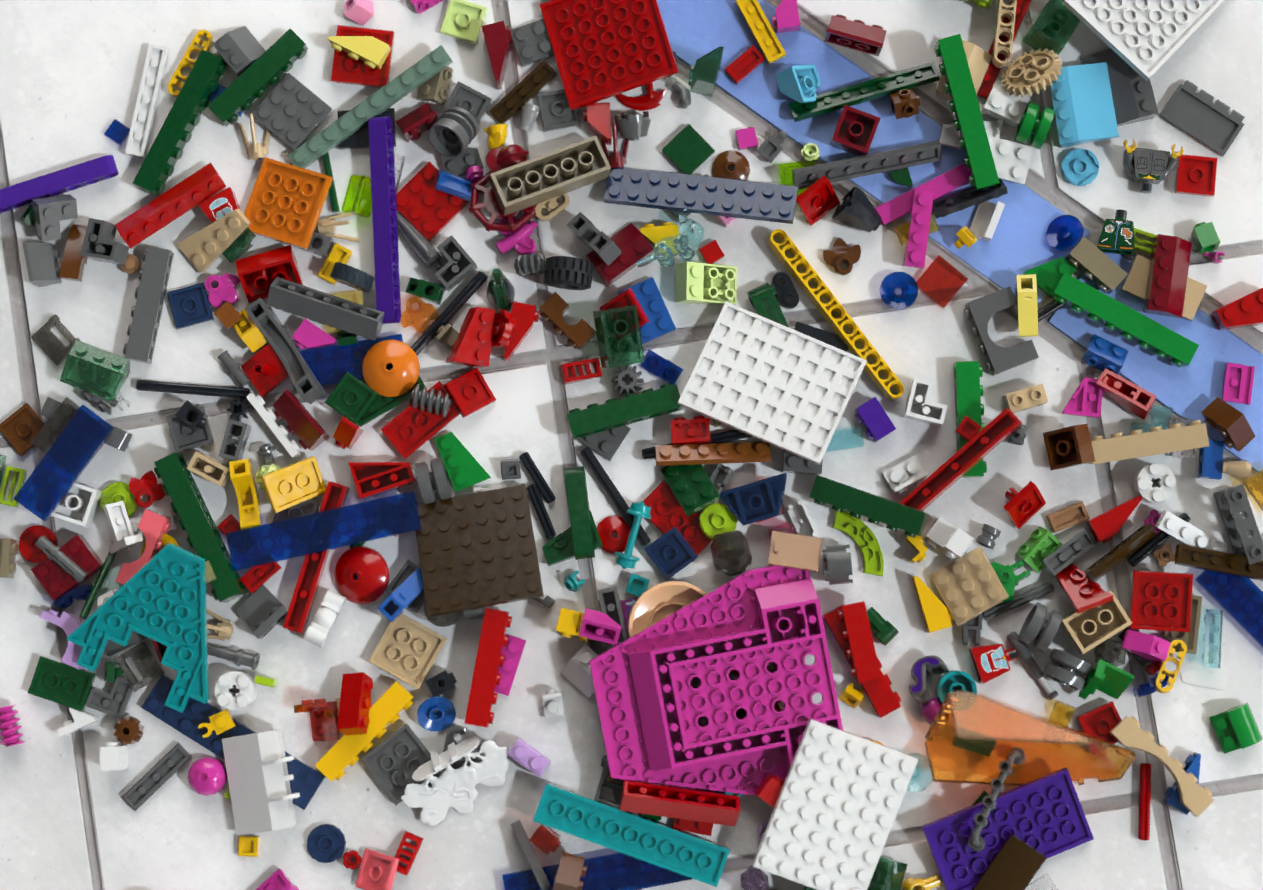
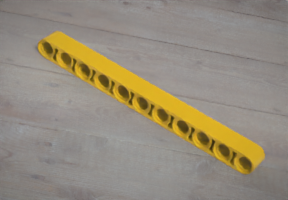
(834, 305)

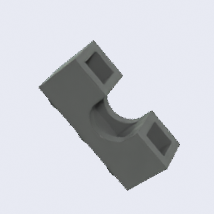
(594, 239)

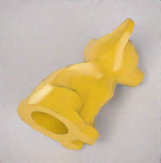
(496, 135)

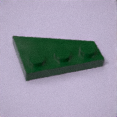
(562, 548)

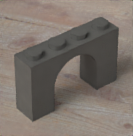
(998, 358)

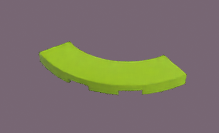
(864, 539)

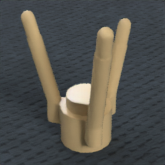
(256, 151)
(328, 225)
(223, 629)

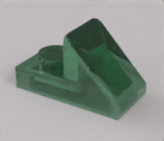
(240, 245)

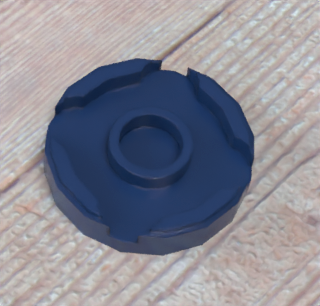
(326, 843)

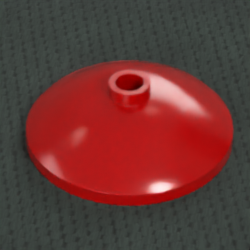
(372, 574)

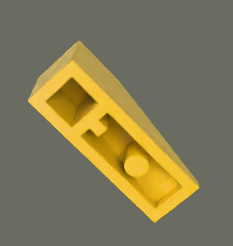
(933, 610)

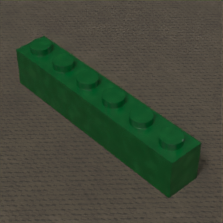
(258, 78)
(623, 411)
(869, 505)

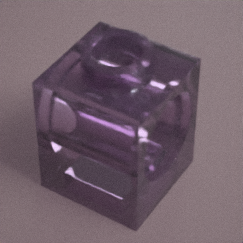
(754, 879)

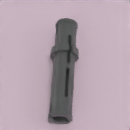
(55, 553)

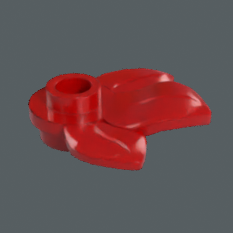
(146, 486)

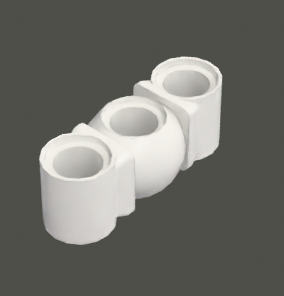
(325, 618)

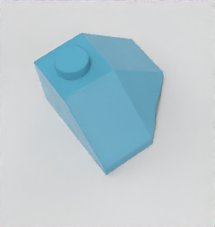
(799, 82)

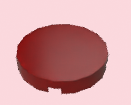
(28, 539)

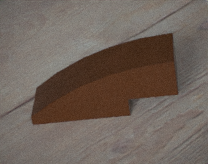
(72, 262)

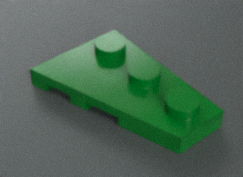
(459, 463)

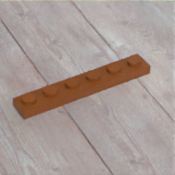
(712, 453)

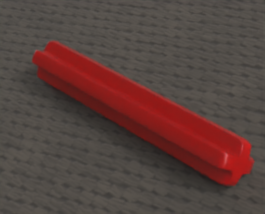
(1144, 802)

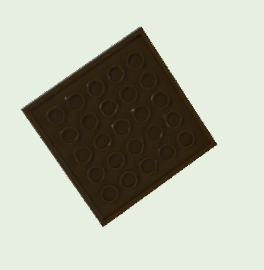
(478, 551)

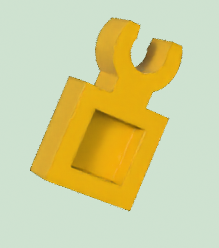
(219, 722)

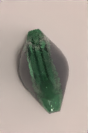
(500, 291)

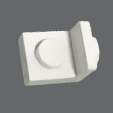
(553, 703)

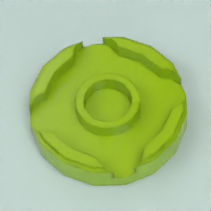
(119, 492)
(716, 520)

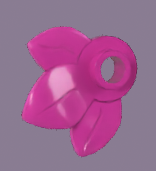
(224, 291)

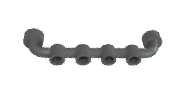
(1015, 756)

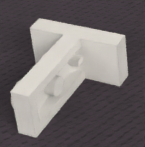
(120, 528)

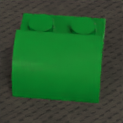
(1236, 728)

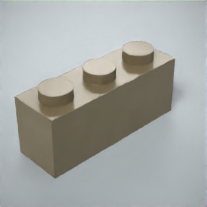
(1096, 265)

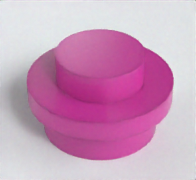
(474, 173)

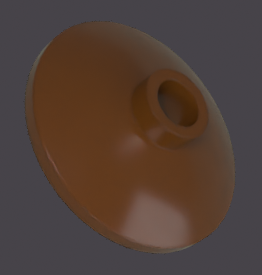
(734, 158)

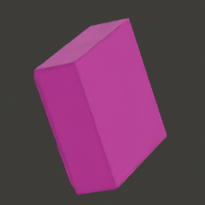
(746, 138)

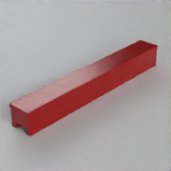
(962, 461)
(312, 568)

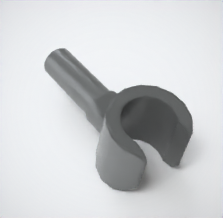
(547, 602)

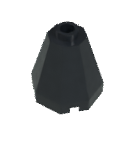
(857, 211)

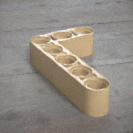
(1004, 29)

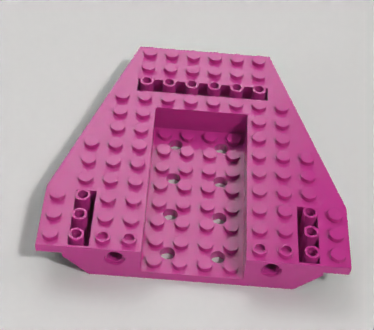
(653, 711)

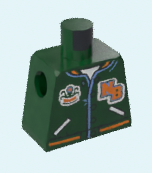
(1118, 235)

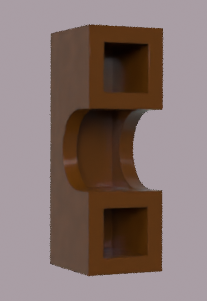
(577, 334)

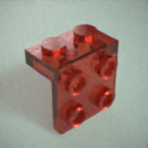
(323, 718)

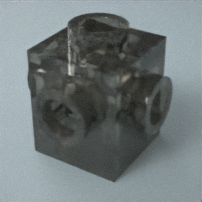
(1110, 652)

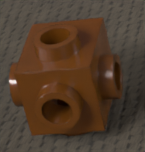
(904, 103)
(135, 730)

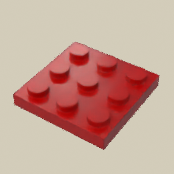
(355, 72)
(425, 206)
(1161, 601)

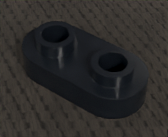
(785, 290)

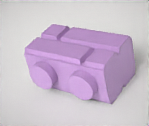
(529, 757)

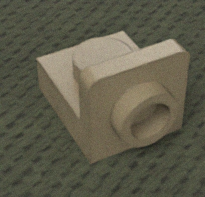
(447, 336)

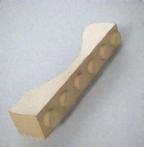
(1191, 795)

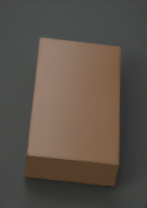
(1068, 517)

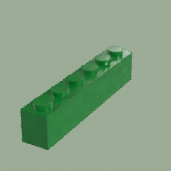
(968, 403)

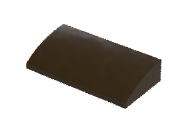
(1120, 552)
(1012, 866)

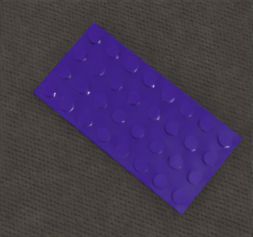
(1038, 812)

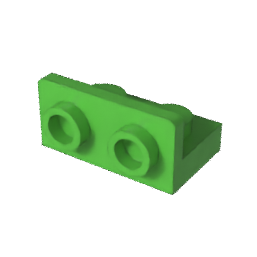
(1038, 547)

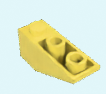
(363, 47)
(1027, 305)

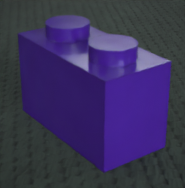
(874, 419)

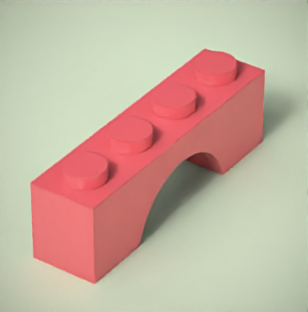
(153, 527)

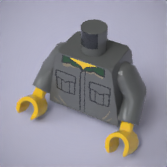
(1149, 165)

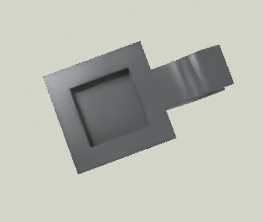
(771, 147)

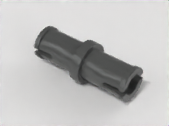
(234, 368)

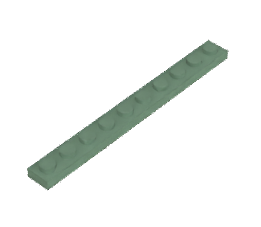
(370, 108)

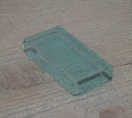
(846, 439)

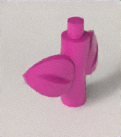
(519, 241)

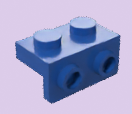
(1104, 354)

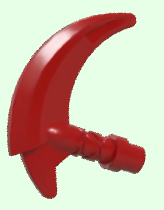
(645, 102)

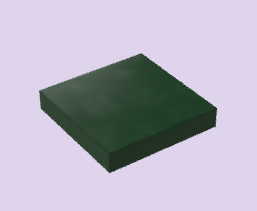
(688, 150)
(351, 398)

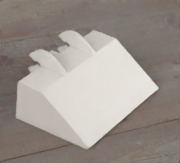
(259, 782)

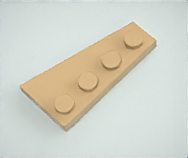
(213, 240)

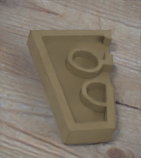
(1190, 638)

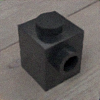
(441, 683)

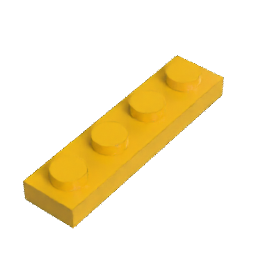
(761, 30)

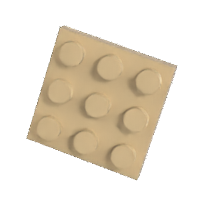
(969, 586)
(408, 650)

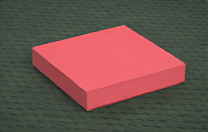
(376, 871)

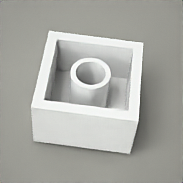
(78, 505)

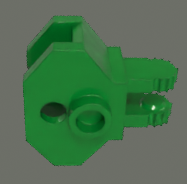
(1008, 578)

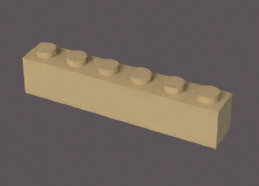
(1150, 443)

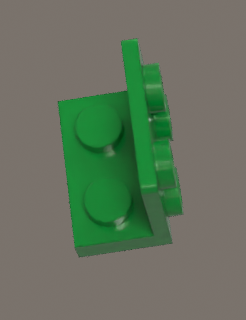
(1107, 680)

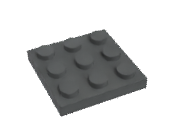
(291, 112)
(396, 761)

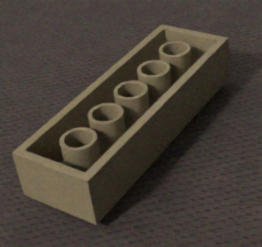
(550, 175)

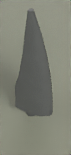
(419, 243)

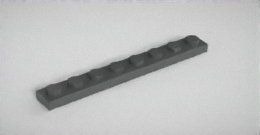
(868, 164)

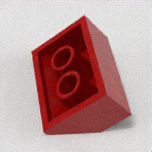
(260, 271)

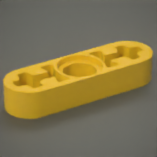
(1160, 677)

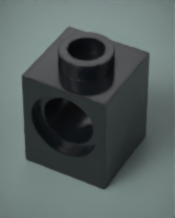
(184, 412)

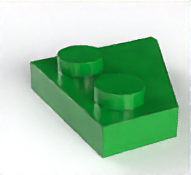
(1049, 272)

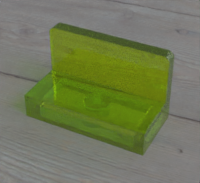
(358, 196)

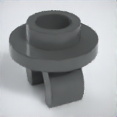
(266, 451)

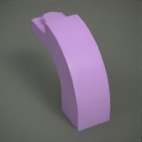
(69, 624)

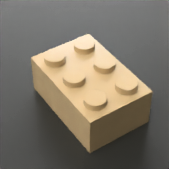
(1095, 625)

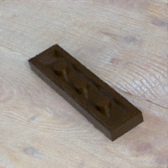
(523, 92)

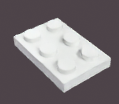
(1010, 159)

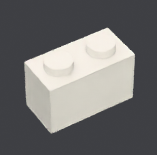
(113, 756)

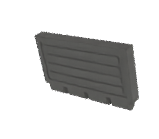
(1201, 118)

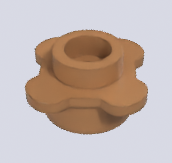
(1170, 557)

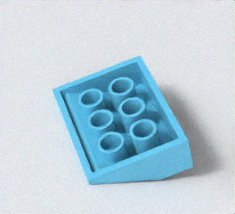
(1084, 105)

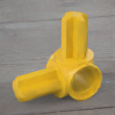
(925, 884)

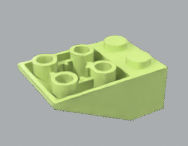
(705, 283)

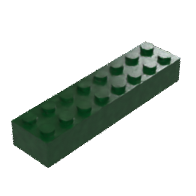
(199, 525)

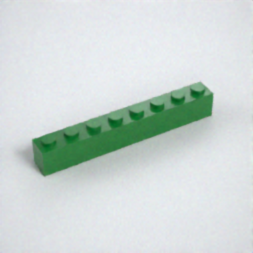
(967, 112)
(1124, 320)

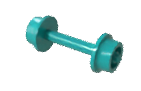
(626, 559)

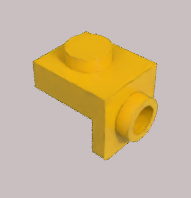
(917, 544)

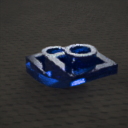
(661, 367)
(78, 593)
(1145, 688)

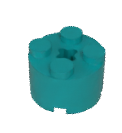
(954, 678)

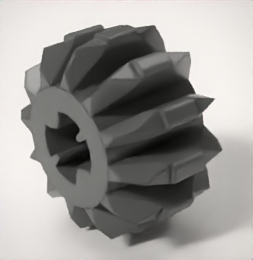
(529, 264)
(621, 384)

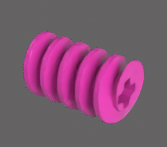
(8, 727)

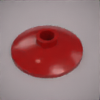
(610, 524)

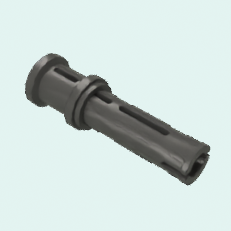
(238, 657)

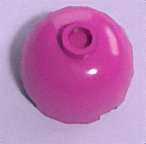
(207, 776)

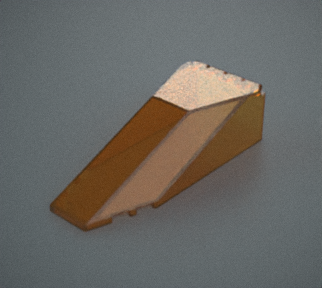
(1045, 742)

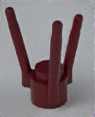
(615, 159)

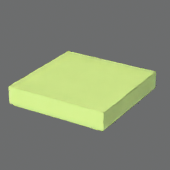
(463, 20)

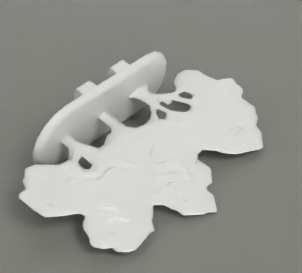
(455, 786)

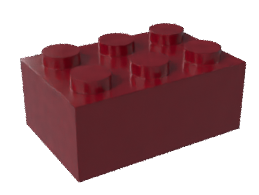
(56, 579)

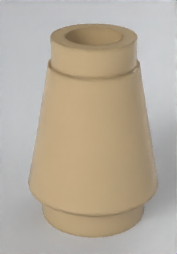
(1239, 469)

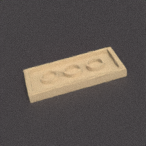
(1137, 284)

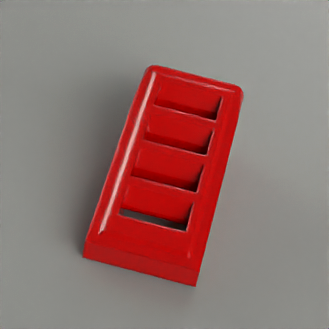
(564, 373)
(400, 850)

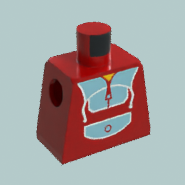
(220, 204)
(991, 661)

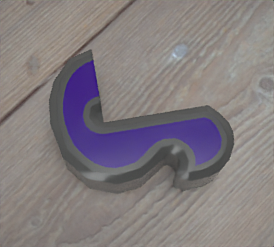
(921, 673)

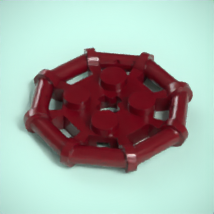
(493, 209)

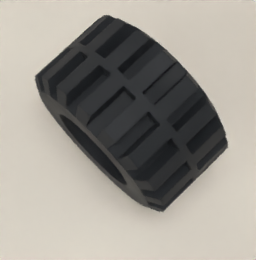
(568, 273)

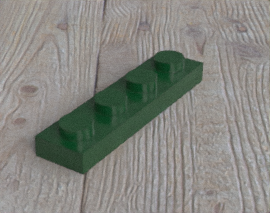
(384, 404)

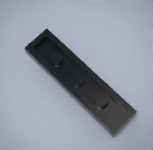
(966, 199)

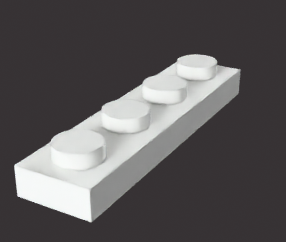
(269, 418)

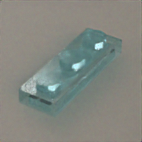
(1212, 638)

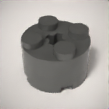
(838, 564)

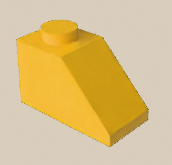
(249, 332)

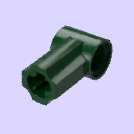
(882, 629)

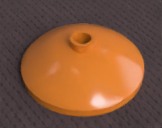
(404, 371)

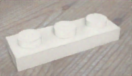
(1183, 531)

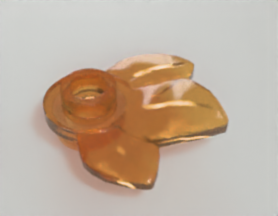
(420, 317)

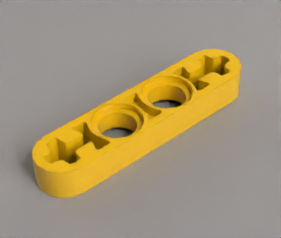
(187, 61)

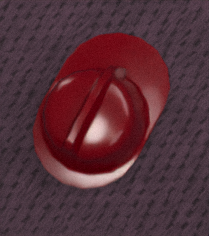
(505, 157)

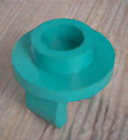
(571, 583)

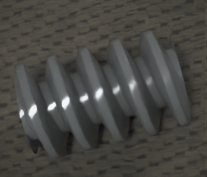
(429, 400)

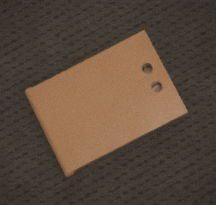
(794, 551)

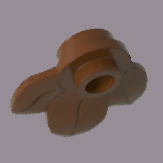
(842, 254)

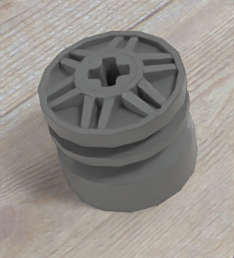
(453, 132)

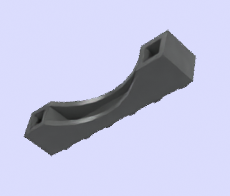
(296, 366)

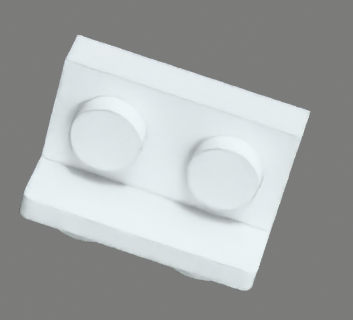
(905, 474)

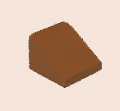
(228, 315)

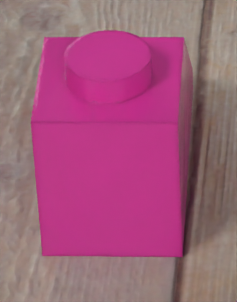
(786, 17)
(312, 337)
(599, 627)
(1146, 645)

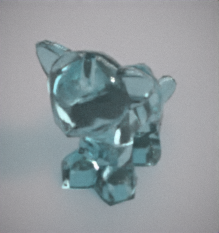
(665, 250)

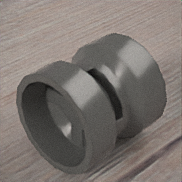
(988, 537)

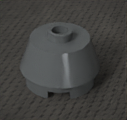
(632, 125)

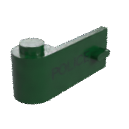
(766, 304)

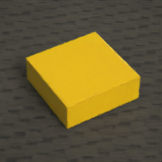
(248, 846)

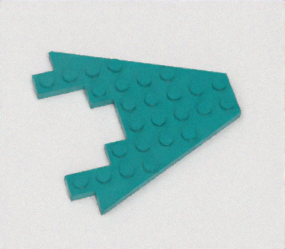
(165, 605)

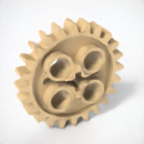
(1031, 72)

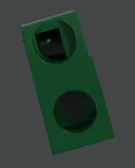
(425, 290)

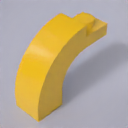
(247, 493)

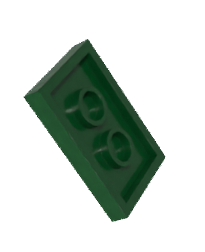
(690, 486)
(61, 683)

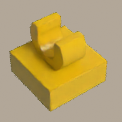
(966, 238)
(851, 696)

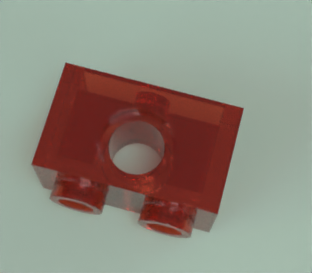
(546, 839)

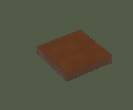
(22, 428)

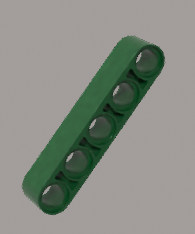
(579, 513)

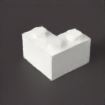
(920, 408)
(948, 538)

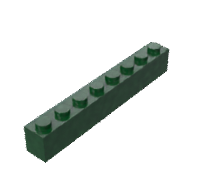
(180, 123)

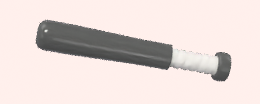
(1031, 664)

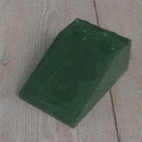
(1052, 27)

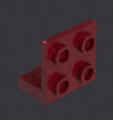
(417, 122)

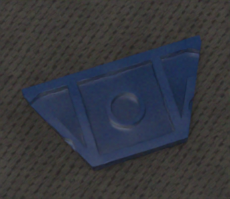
(757, 499)

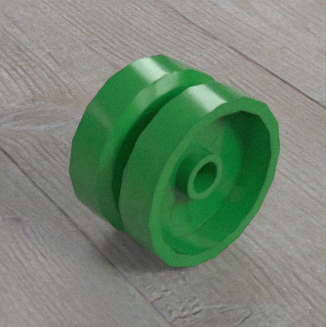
(1034, 125)

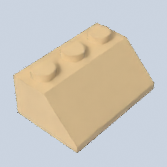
(978, 64)

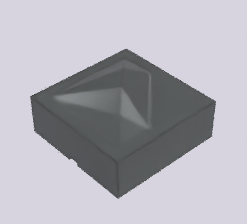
(510, 468)

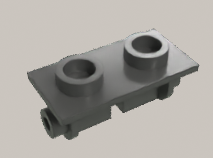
(101, 403)
(720, 477)

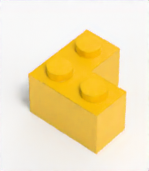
(570, 624)

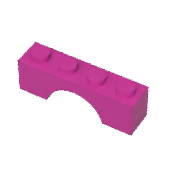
(919, 228)

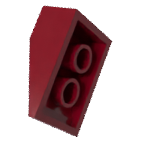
(498, 44)

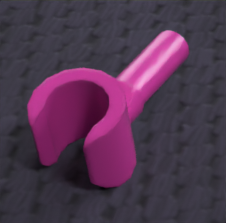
(1213, 256)

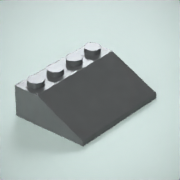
(1130, 92)

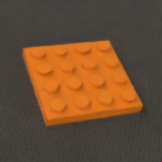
(286, 202)

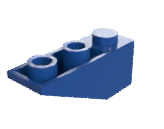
(403, 596)
(1172, 794)

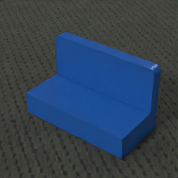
(1211, 460)

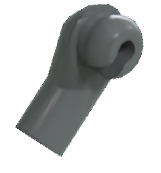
(685, 96)

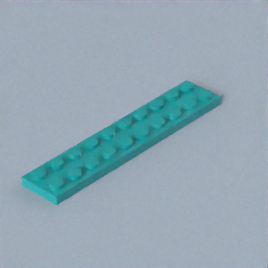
(631, 835)

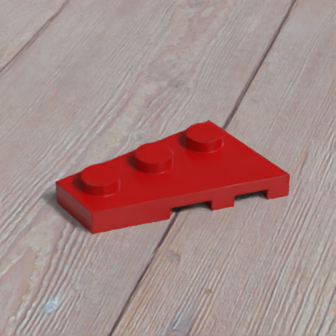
(1081, 590)

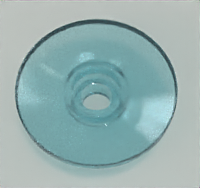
(923, 777)

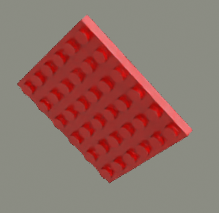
(607, 46)

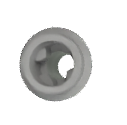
(528, 116)

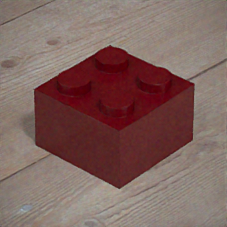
(855, 131)

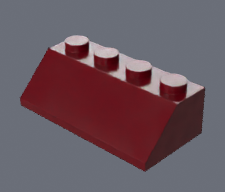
(1167, 276)

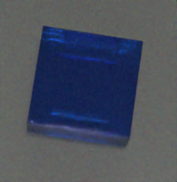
(117, 132)

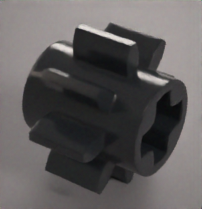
(233, 410)

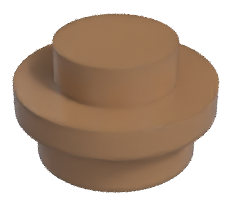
(132, 264)

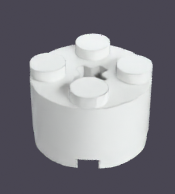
(1164, 480)
(241, 681)

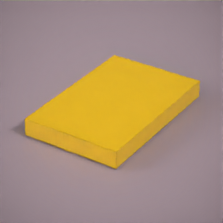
(294, 484)

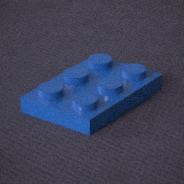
(655, 310)

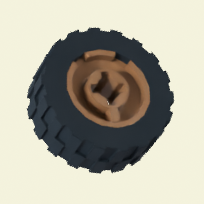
(352, 277)

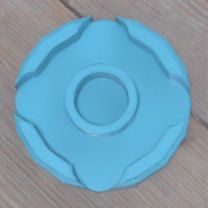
(1079, 167)

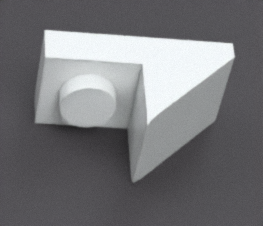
(81, 720)

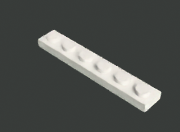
(147, 100)

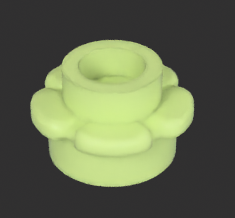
(810, 148)

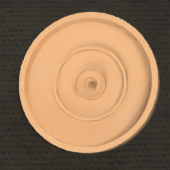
(659, 603)

